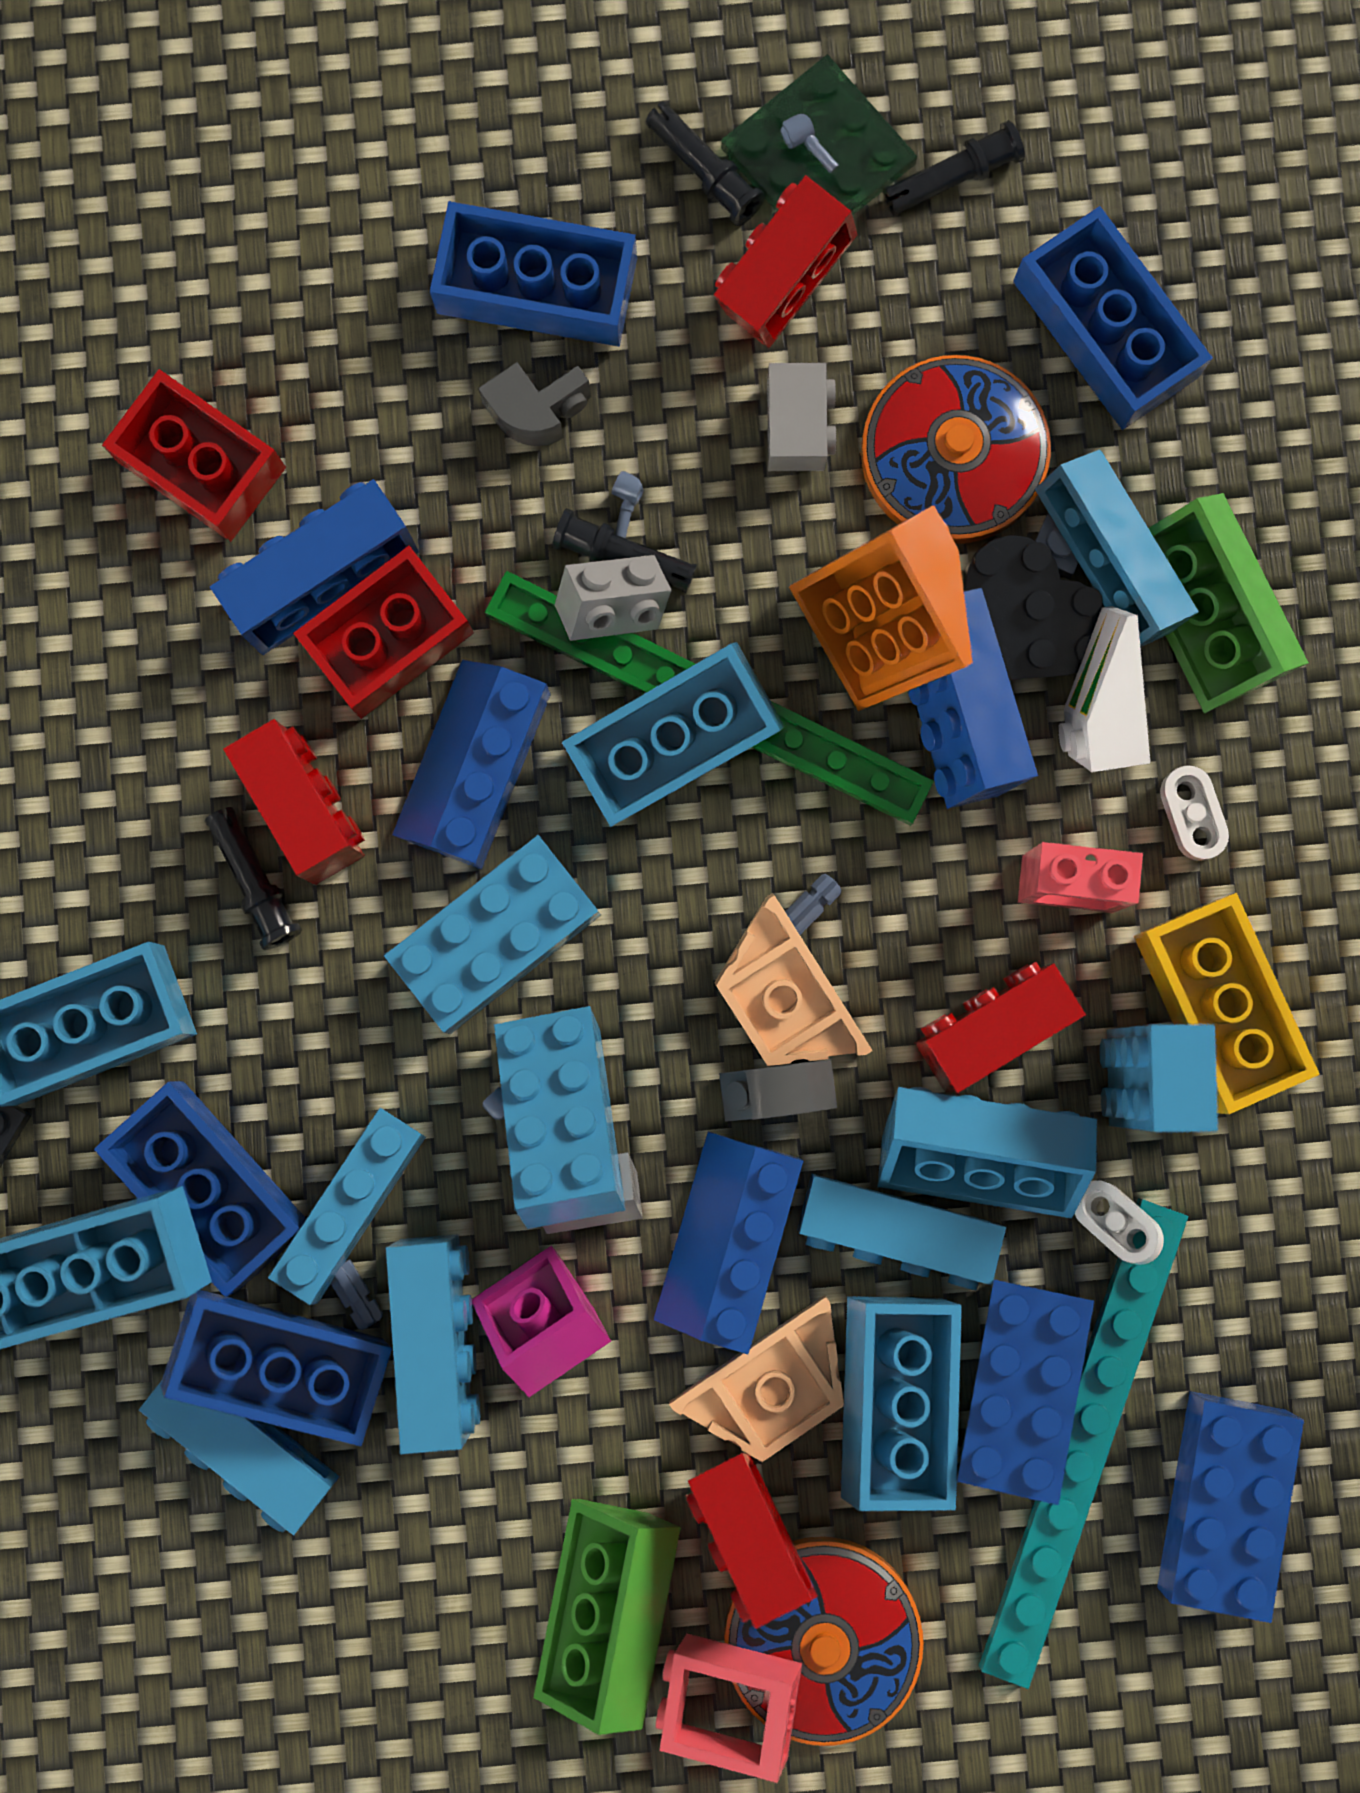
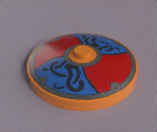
(958, 440)
(854, 1644)

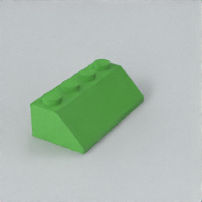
(1240, 629)
(606, 1616)

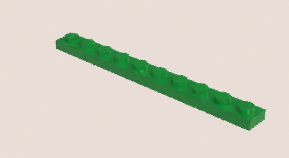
(647, 665)

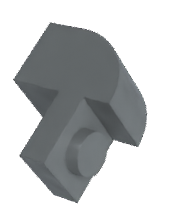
(534, 415)
(778, 1091)

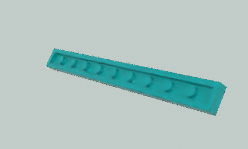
(1103, 1391)

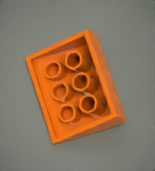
(891, 610)

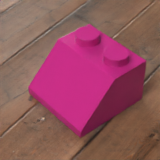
(539, 1322)

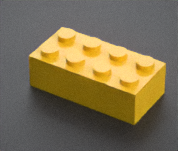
(1218, 975)

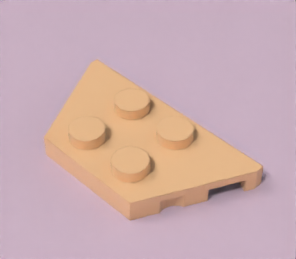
(785, 994)
(774, 1390)

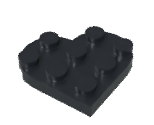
(1035, 614)

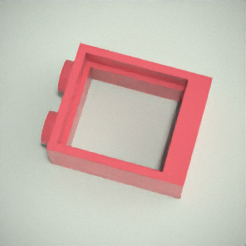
(1063, 878)
(740, 1666)

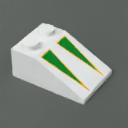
(1107, 701)

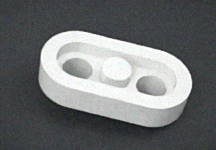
(1198, 812)
(1119, 1223)

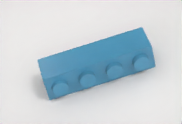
(1115, 545)
(347, 1207)
(901, 1230)
(250, 1456)

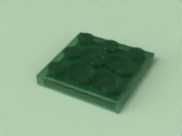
(847, 128)

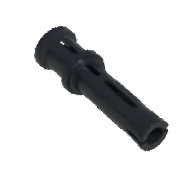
(973, 162)
(718, 176)
(602, 544)
(260, 897)

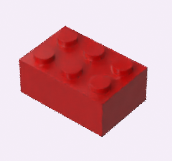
(785, 260)
(194, 455)
(384, 632)
(296, 801)
(998, 1026)
(750, 1540)

